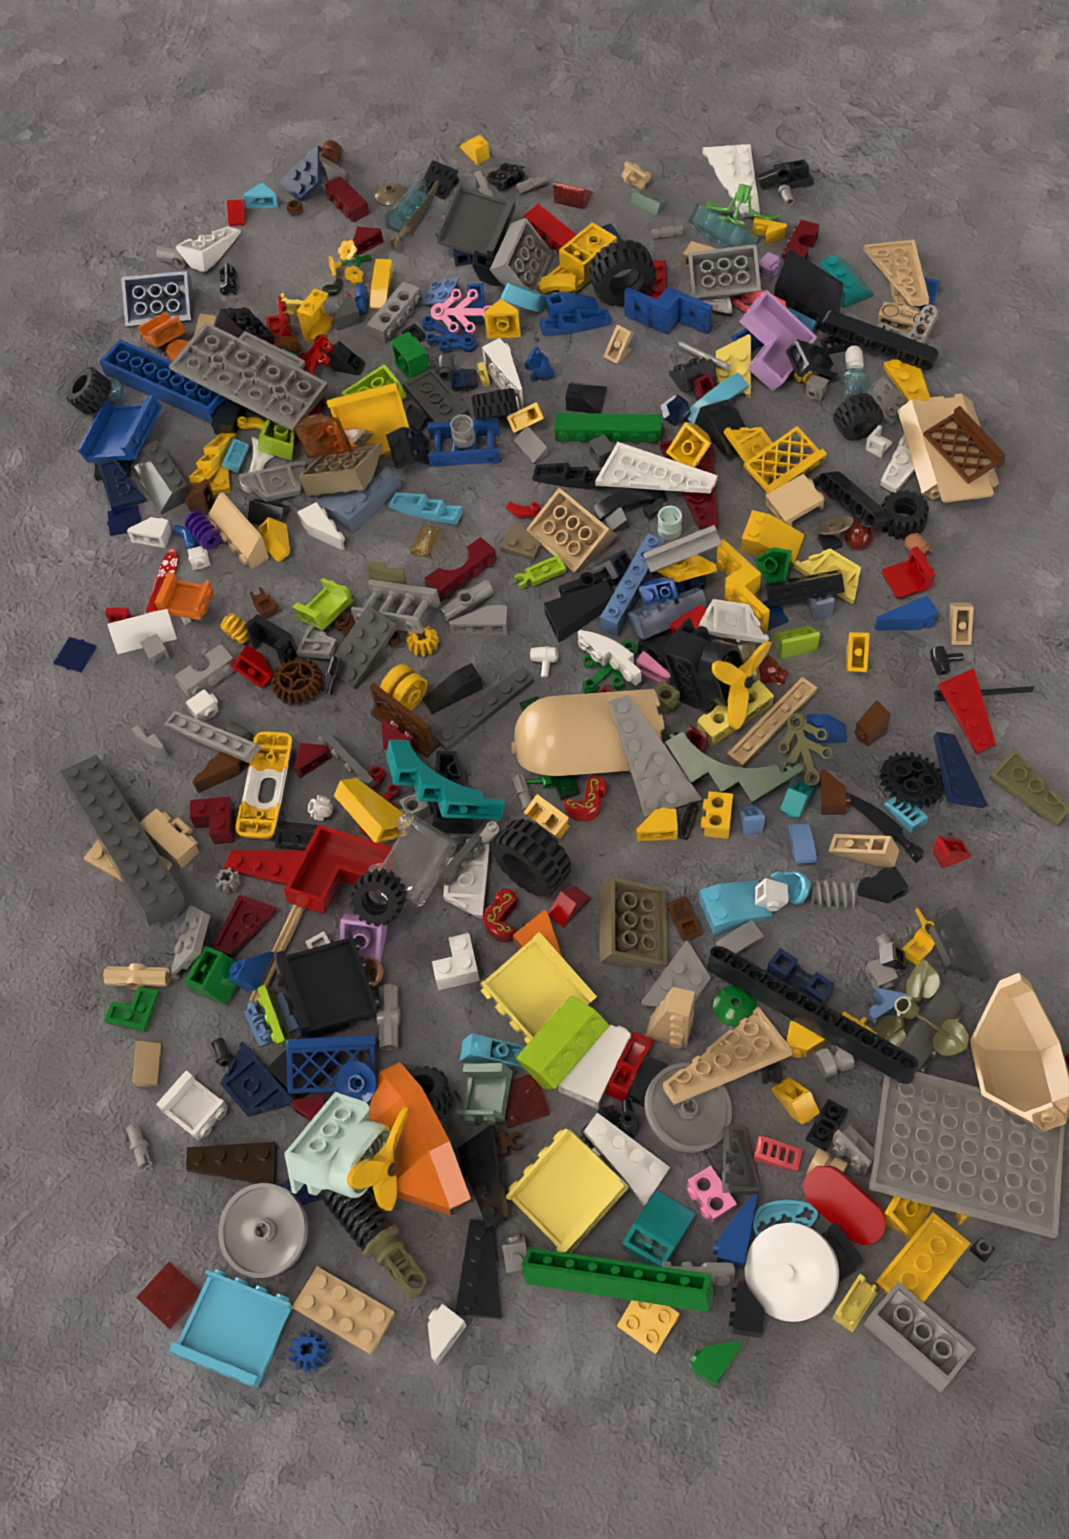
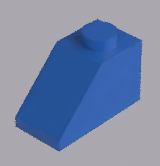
(835, 728)
(249, 971)

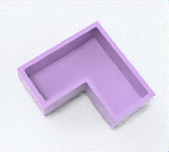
(777, 331)

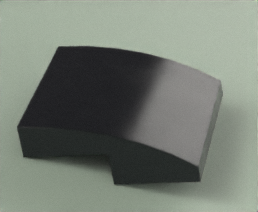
(799, 174)

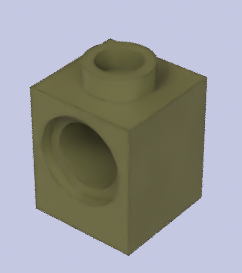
(664, 690)

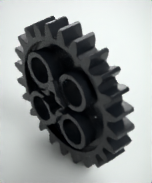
(912, 780)

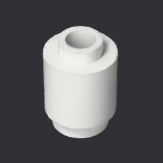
(854, 357)

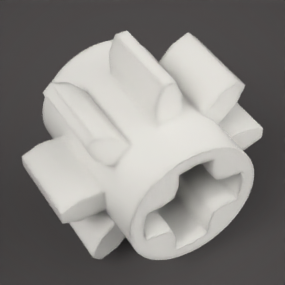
(320, 808)

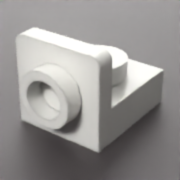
(198, 558)

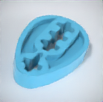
(783, 1208)

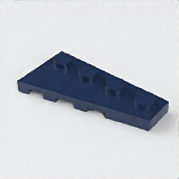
(956, 773)

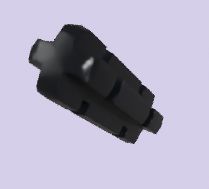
(688, 820)

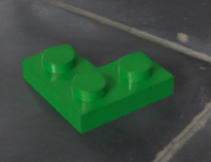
(135, 1015)

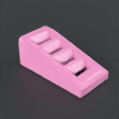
(652, 669)

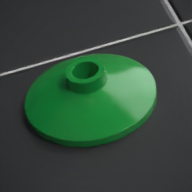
(731, 1014)

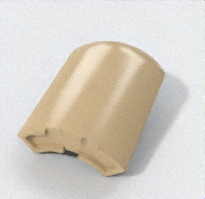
(577, 733)

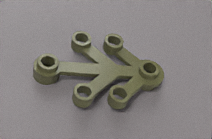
(804, 746)

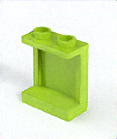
(325, 605)

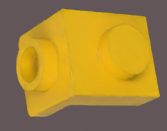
(919, 947)

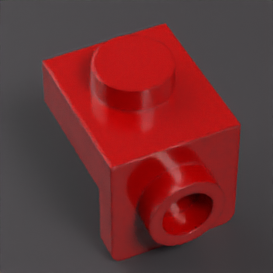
(117, 613)

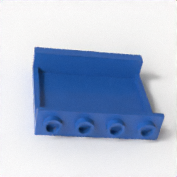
(119, 431)

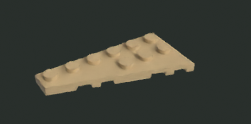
(902, 268)
(733, 1055)

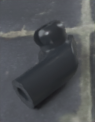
(333, 289)

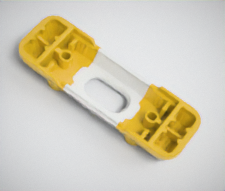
(256, 818)

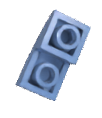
(802, 843)

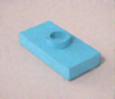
(235, 455)

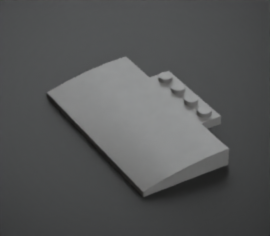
(251, 374)

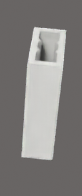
(591, 1074)

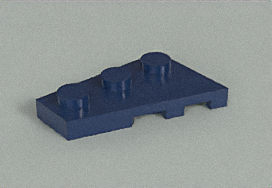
(118, 486)

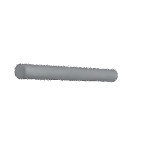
(700, 353)

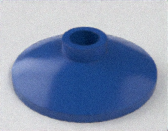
(348, 1081)

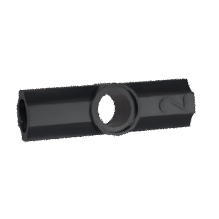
(586, 580)

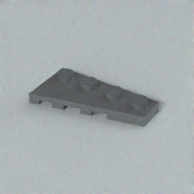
(339, 752)

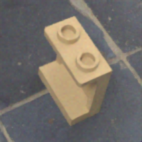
(794, 499)

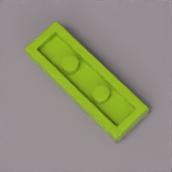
(273, 1015)

